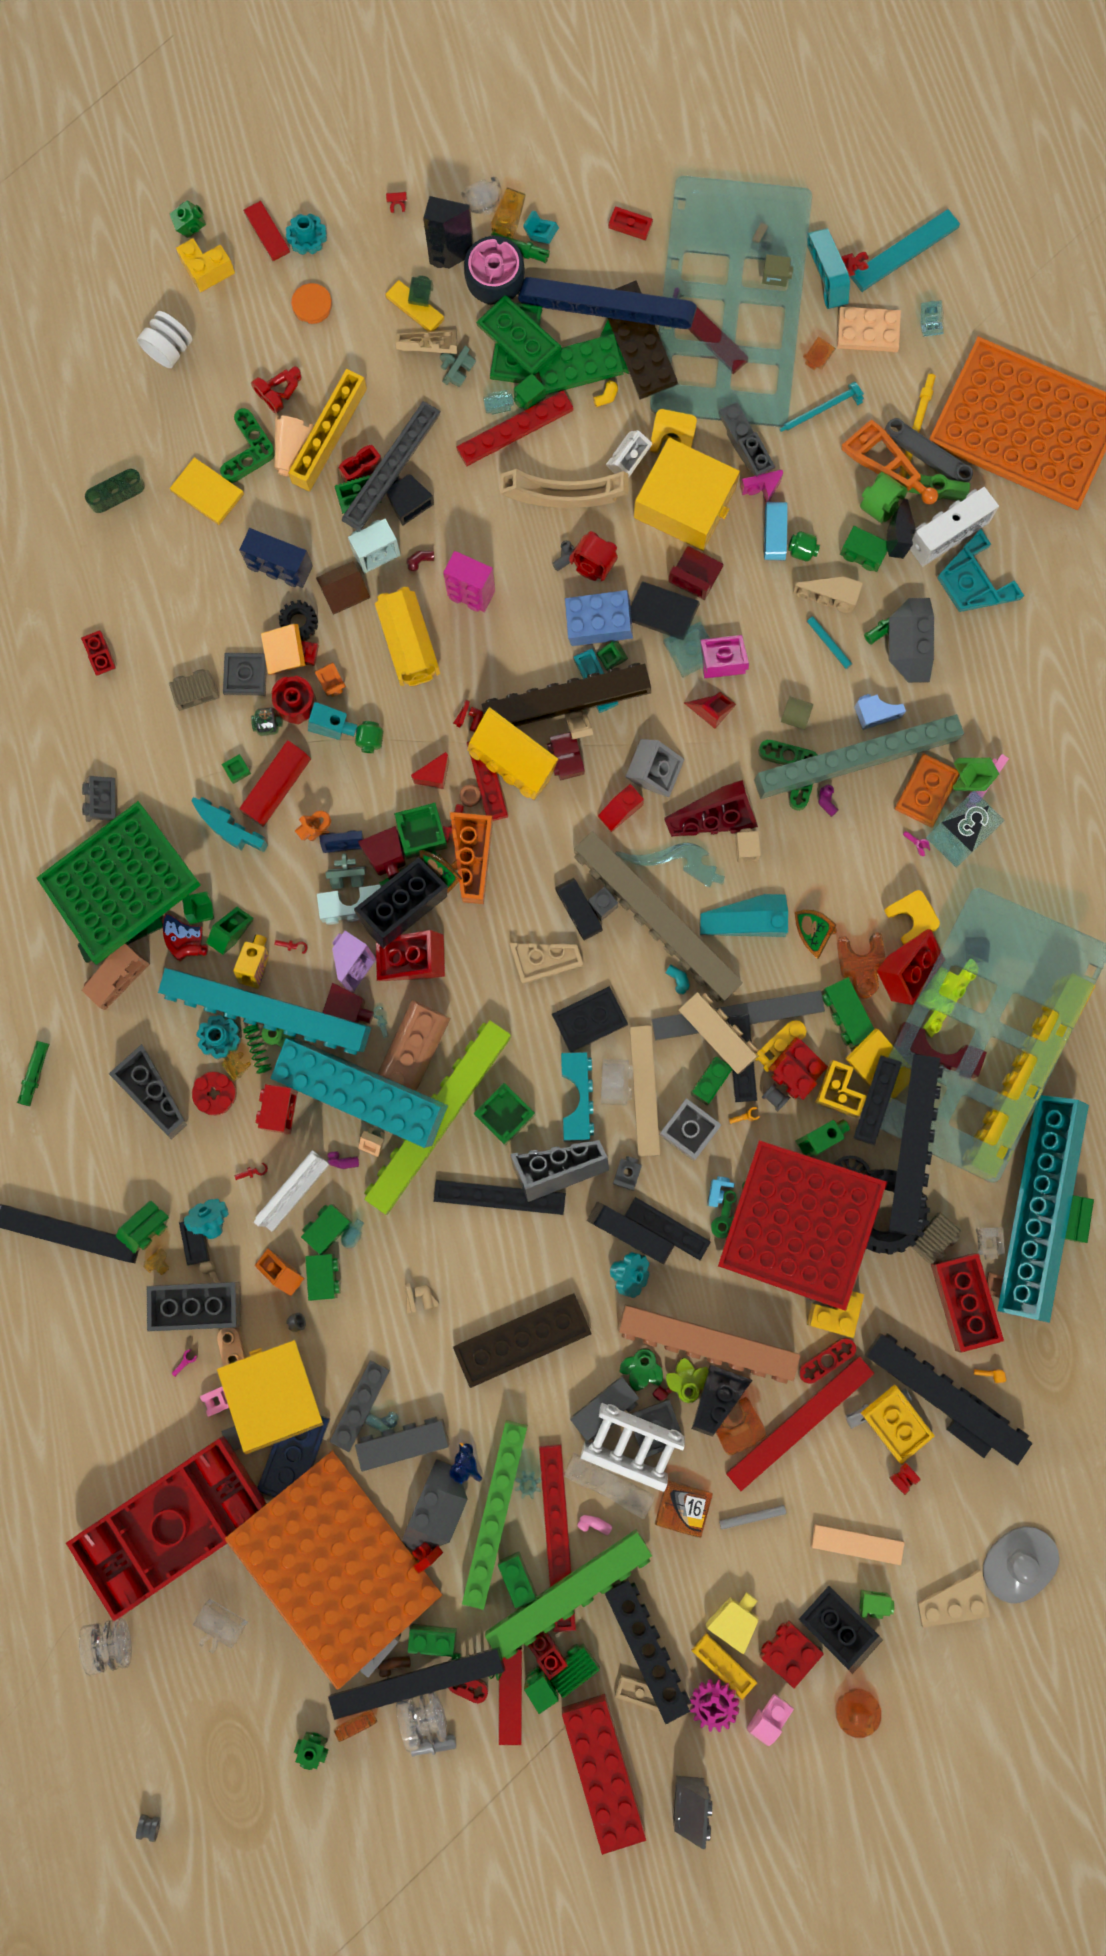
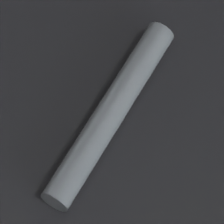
(752, 1517)

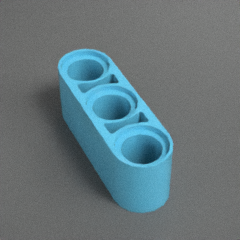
(775, 531)

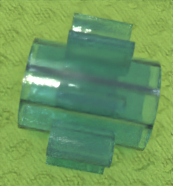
(530, 1491)

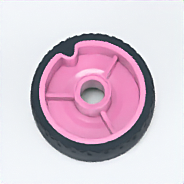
(494, 269)

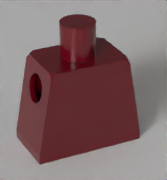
(384, 852)
(346, 1005)

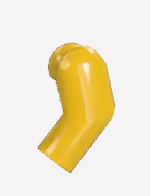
(608, 396)

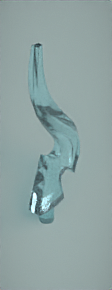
(689, 851)

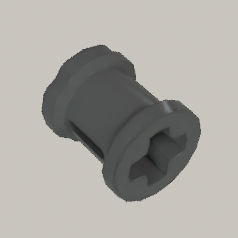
(775, 1097)

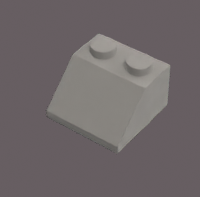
(655, 767)

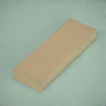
(638, 1693)

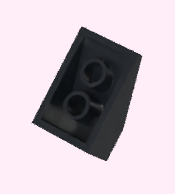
(840, 1629)

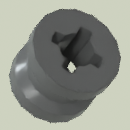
(148, 1828)

